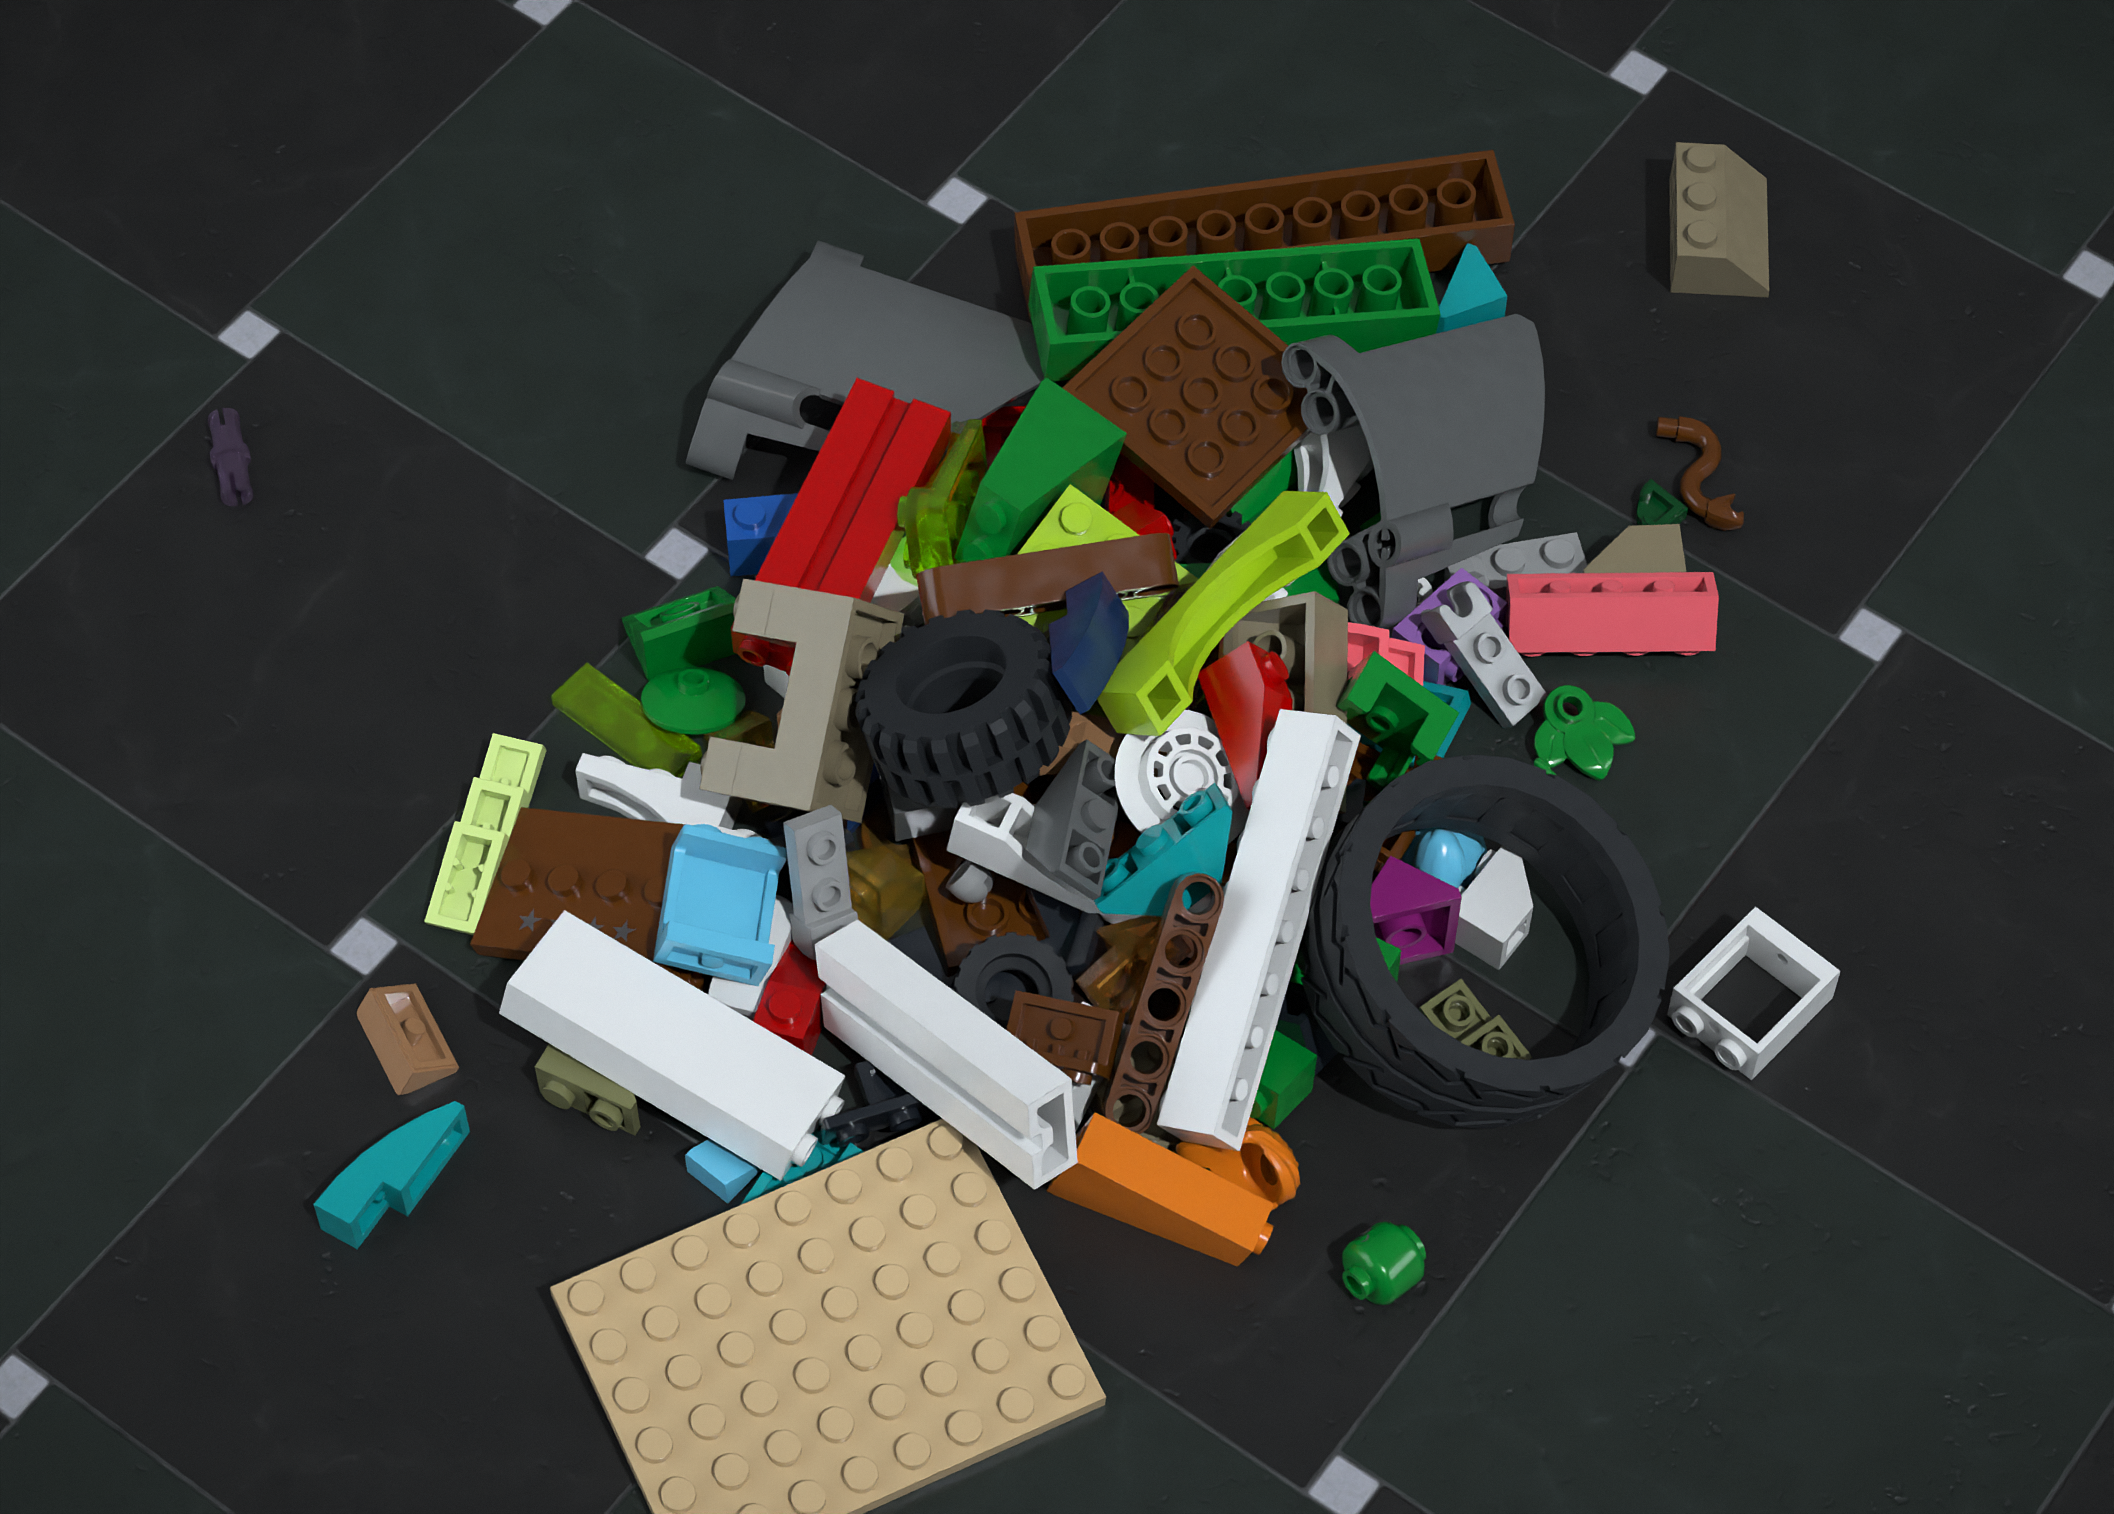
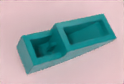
(391, 1174)

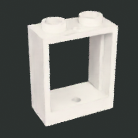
(1779, 955)

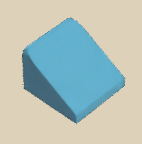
(720, 1169)

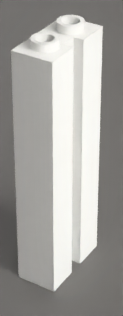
(673, 1045)
(947, 1054)

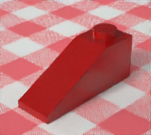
(1245, 700)
(793, 1000)

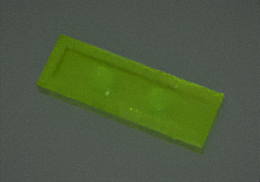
(621, 724)

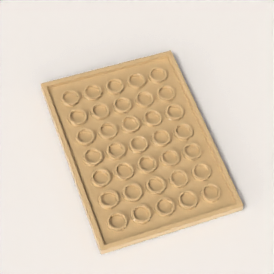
(830, 1339)

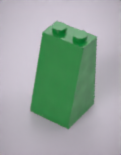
(1048, 449)

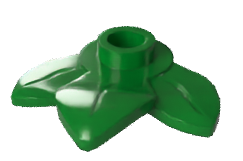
(1582, 738)

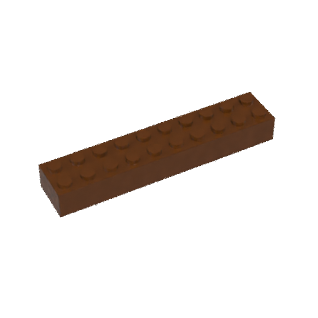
(1431, 199)

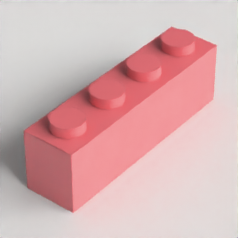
(1612, 612)

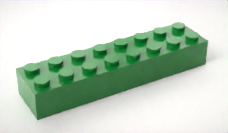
(1354, 291)

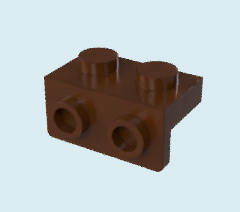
(1068, 1034)

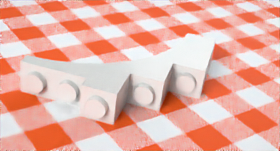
(670, 799)

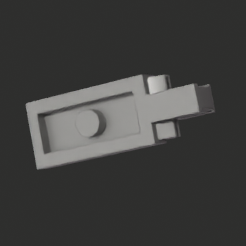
(1533, 556)

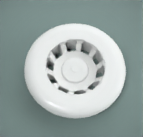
(1185, 769)

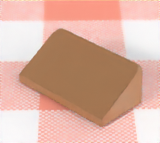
(405, 1037)

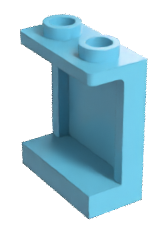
(719, 904)

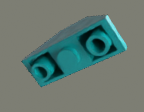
(1185, 843)

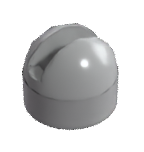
(970, 882)

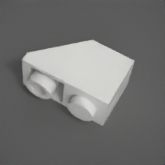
(1495, 908)

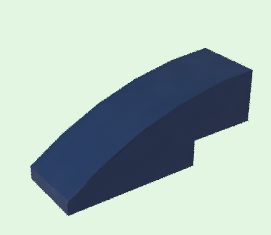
(1088, 640)

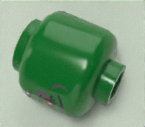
(1383, 1263)

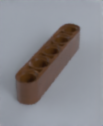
(1039, 579)
(1161, 974)

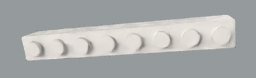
(1258, 929)

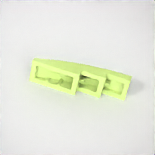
(484, 832)

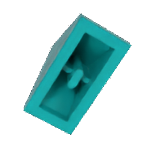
(1472, 293)

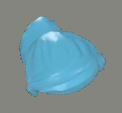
(1446, 854)

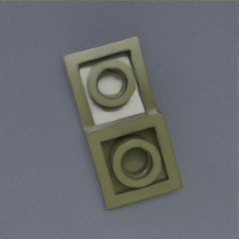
(1466, 1020)

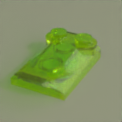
(939, 511)

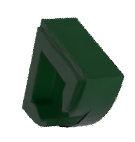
(1658, 506)

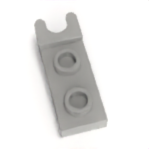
(1484, 653)
(818, 877)

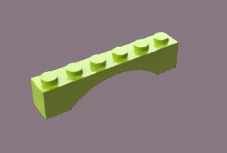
(1160, 672)

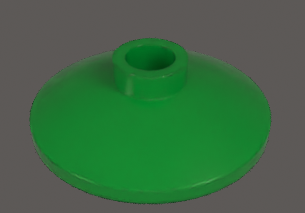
(693, 700)

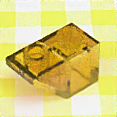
(884, 889)

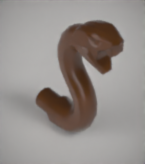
(1715, 511)

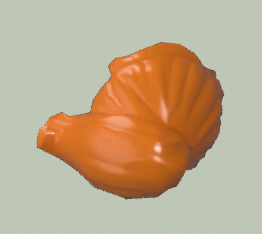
(1261, 1166)

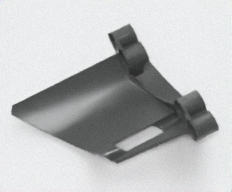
(862, 324)
(1444, 428)

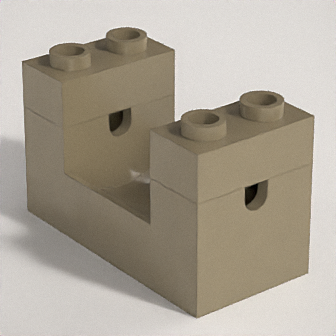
(819, 742)

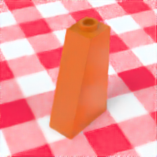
(1163, 1193)

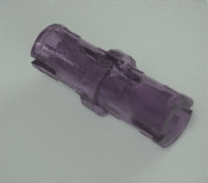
(230, 457)

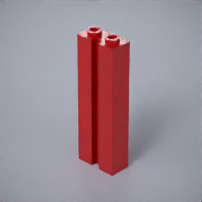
(847, 508)

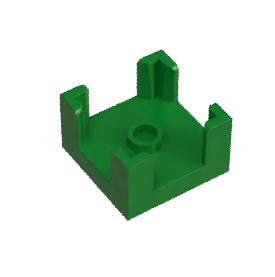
(1395, 716)

